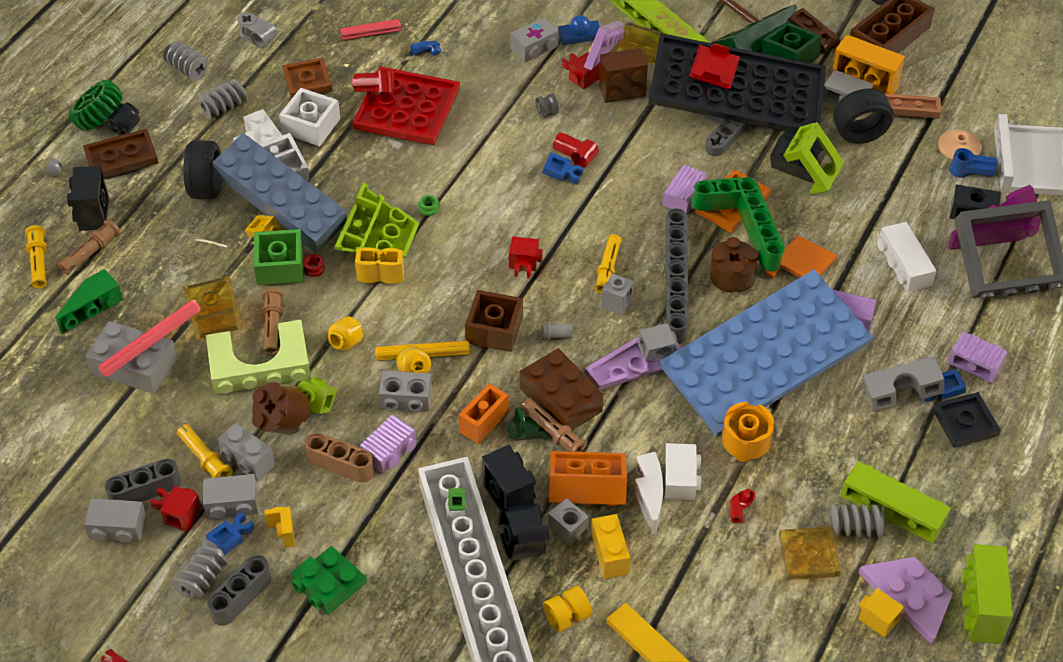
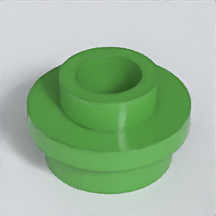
(428, 205)

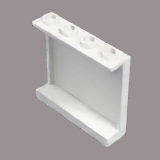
(1029, 157)

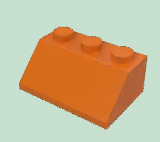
(588, 478)

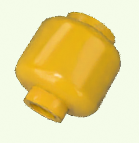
(345, 333)
(413, 360)

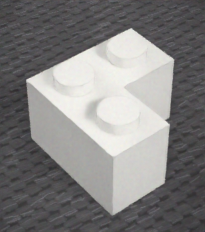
(260, 127)

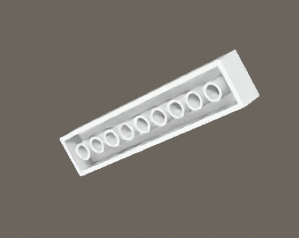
(473, 566)

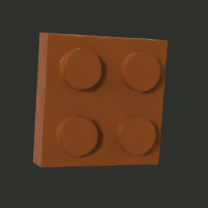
(307, 75)

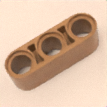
(324, 453)

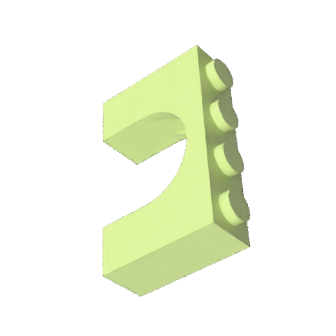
(232, 375)

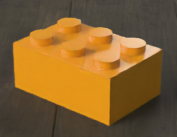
(869, 63)

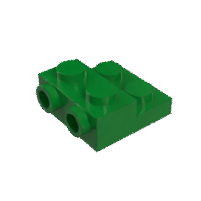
(327, 580)

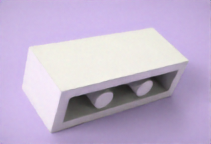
(906, 257)

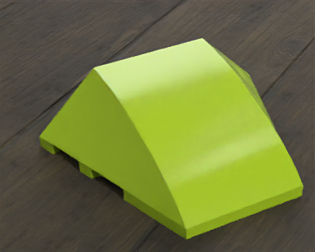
(376, 225)

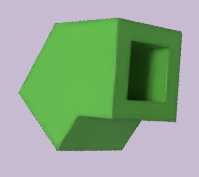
(457, 494)

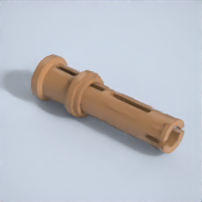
(97, 240)
(272, 313)
(561, 434)

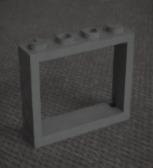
(978, 288)

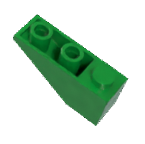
(91, 298)

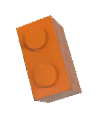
(483, 413)

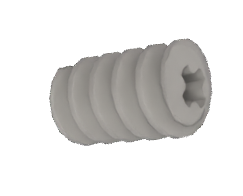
(185, 60)
(221, 97)
(856, 520)
(199, 570)

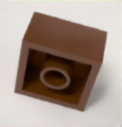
(623, 75)
(494, 320)

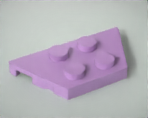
(915, 588)

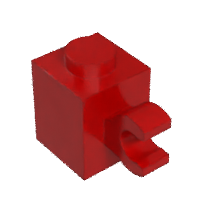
(578, 73)
(524, 255)
(178, 508)

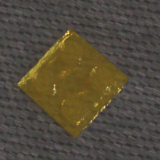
(809, 553)

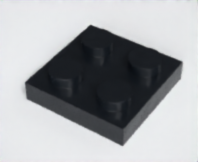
(966, 419)

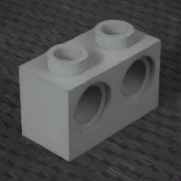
(405, 391)

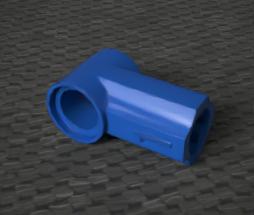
(966, 162)

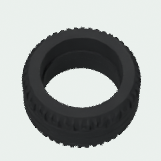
(857, 104)
(199, 171)

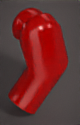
(739, 503)

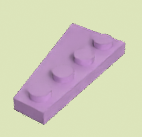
(604, 41)
(622, 366)

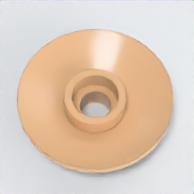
(956, 139)

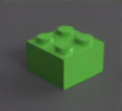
(278, 257)

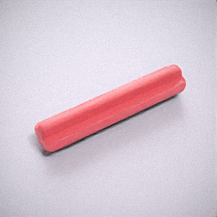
(370, 29)

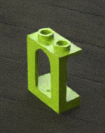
(800, 149)

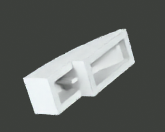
(649, 488)

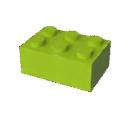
(987, 594)

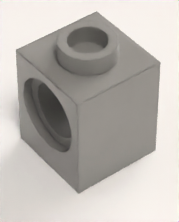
(617, 294)
(656, 342)
(568, 513)

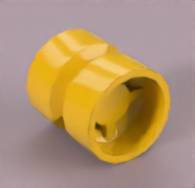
(568, 608)

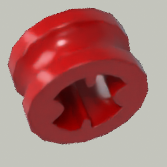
(314, 271)

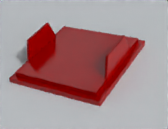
(715, 65)

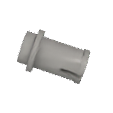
(556, 331)

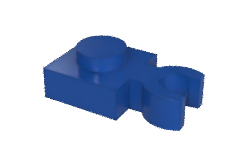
(559, 167)
(952, 385)
(229, 536)

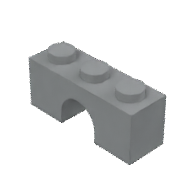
(921, 375)

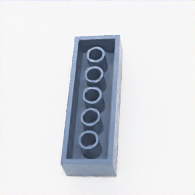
(279, 192)

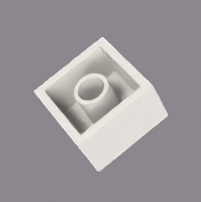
(310, 116)

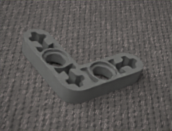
(726, 141)

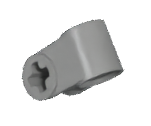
(255, 30)

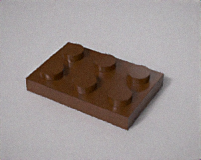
(122, 153)

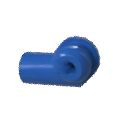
(433, 46)

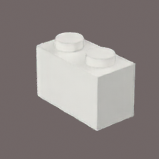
(681, 472)

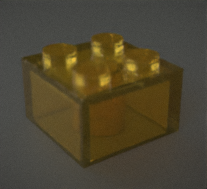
(217, 307)

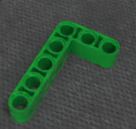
(747, 198)

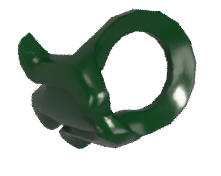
(524, 427)

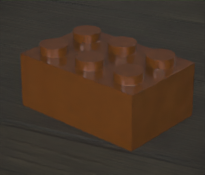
(561, 389)

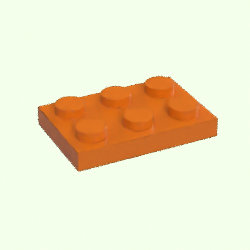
(730, 218)

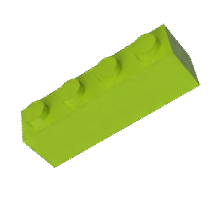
(901, 503)

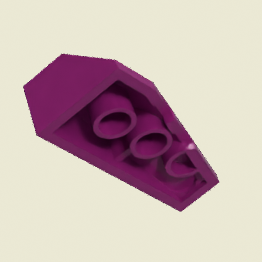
(1004, 231)

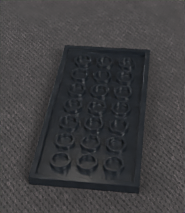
(763, 92)

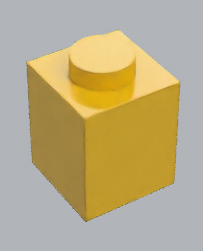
(880, 612)

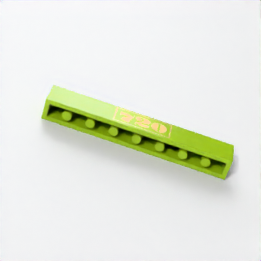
(657, 17)

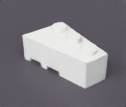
(287, 151)

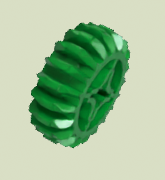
(95, 105)

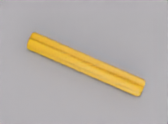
(432, 349)

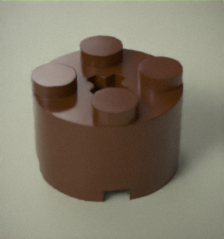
(733, 265)
(279, 408)

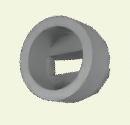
(54, 167)

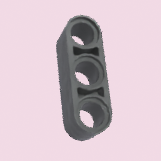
(154, 475)
(235, 601)

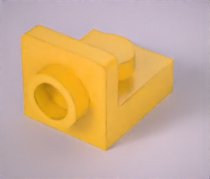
(263, 223)
(281, 519)

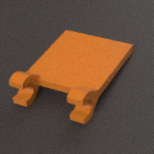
(804, 256)

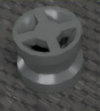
(547, 105)

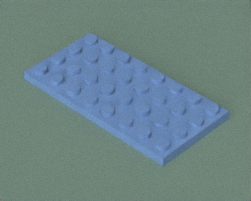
(766, 350)

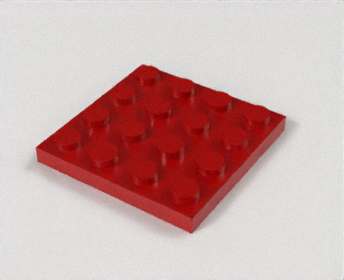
(410, 113)

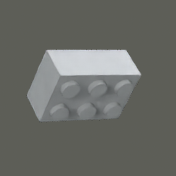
(142, 372)

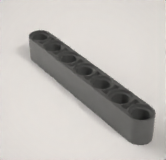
(676, 273)

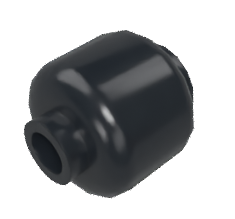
(124, 118)

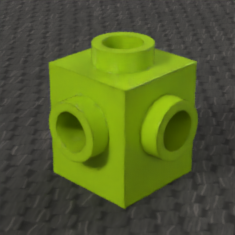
(319, 394)

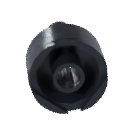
(523, 531)

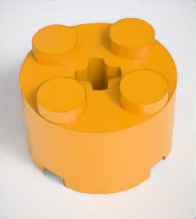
(750, 434)

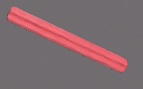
(149, 338)

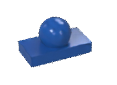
(578, 30)

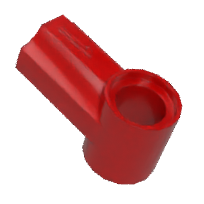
(374, 82)
(580, 152)

